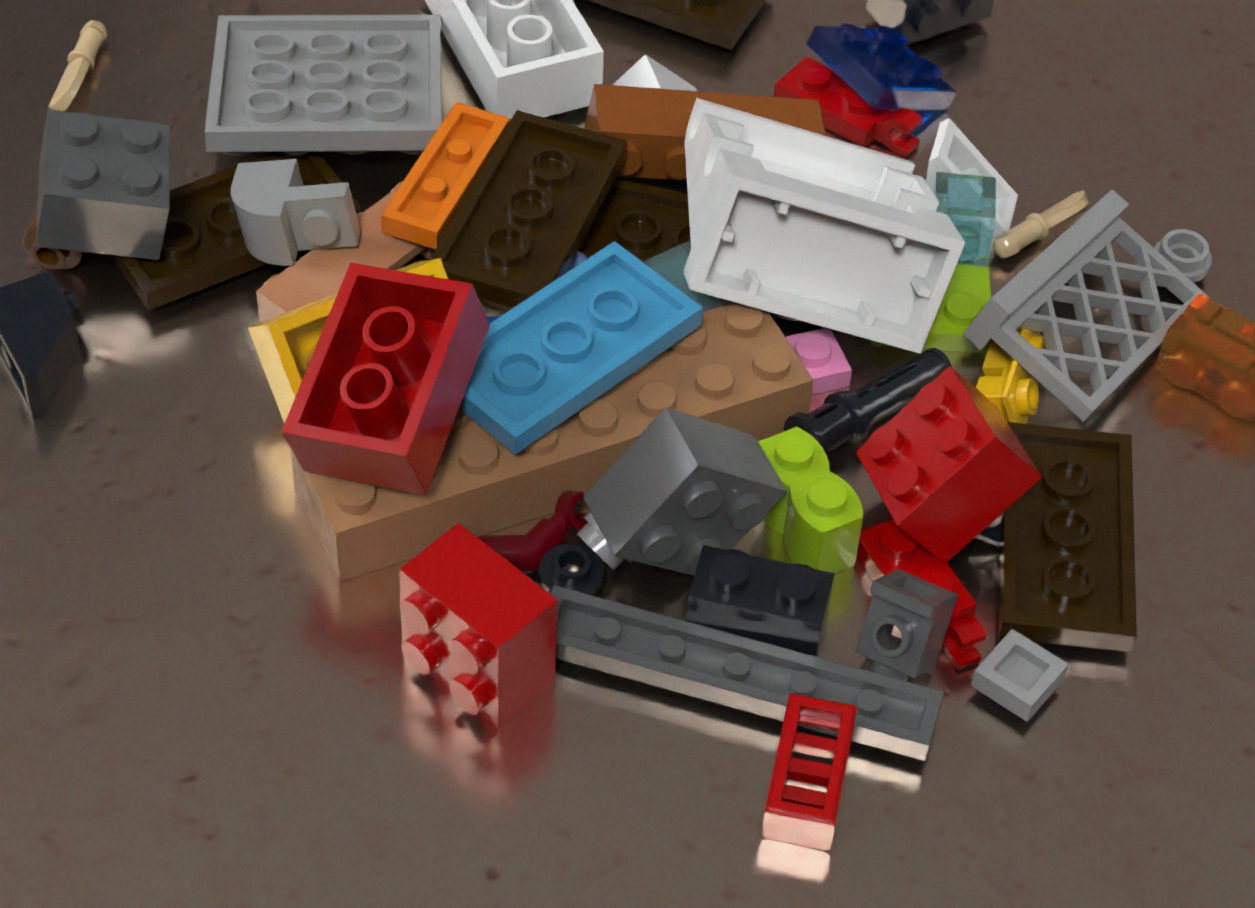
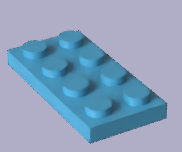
(573, 345)

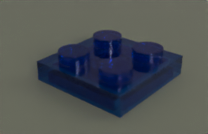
(881, 67)

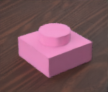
(822, 359)

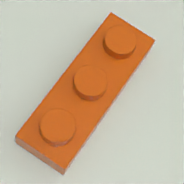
(443, 176)

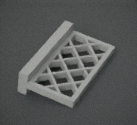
(1046, 280)

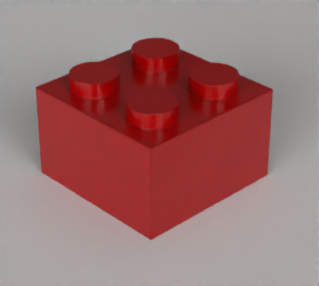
(947, 465)
(477, 626)

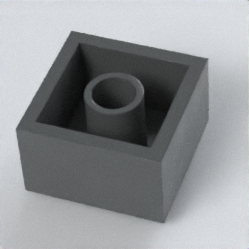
(103, 185)
(683, 489)

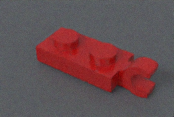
(846, 111)
(889, 548)

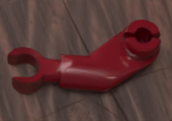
(528, 549)

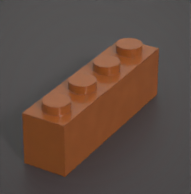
(657, 122)

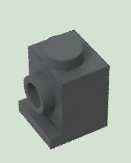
(920, 614)

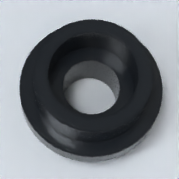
(571, 556)

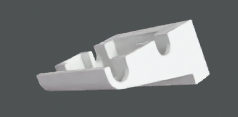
(814, 228)

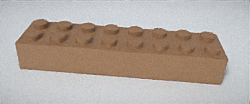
(725, 371)

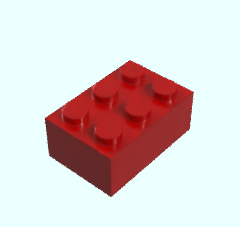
(387, 378)

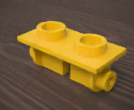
(1010, 384)

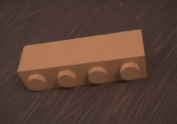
(323, 270)

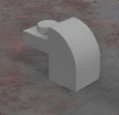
(285, 216)

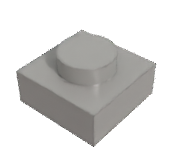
(1019, 675)

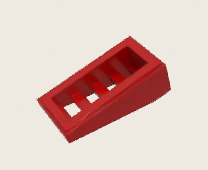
(803, 814)

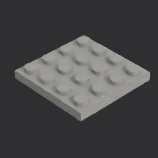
(324, 84)

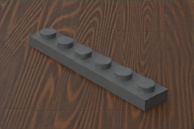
(740, 670)

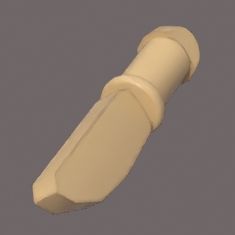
(80, 62)
(1037, 225)

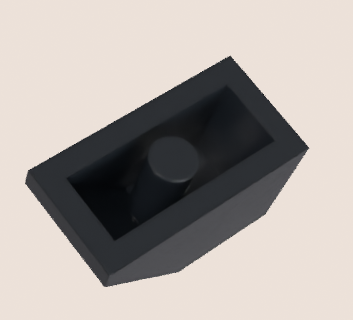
(38, 338)

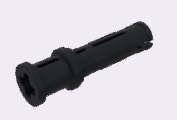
(849, 414)

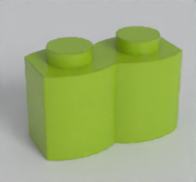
(819, 510)

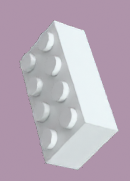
(523, 53)

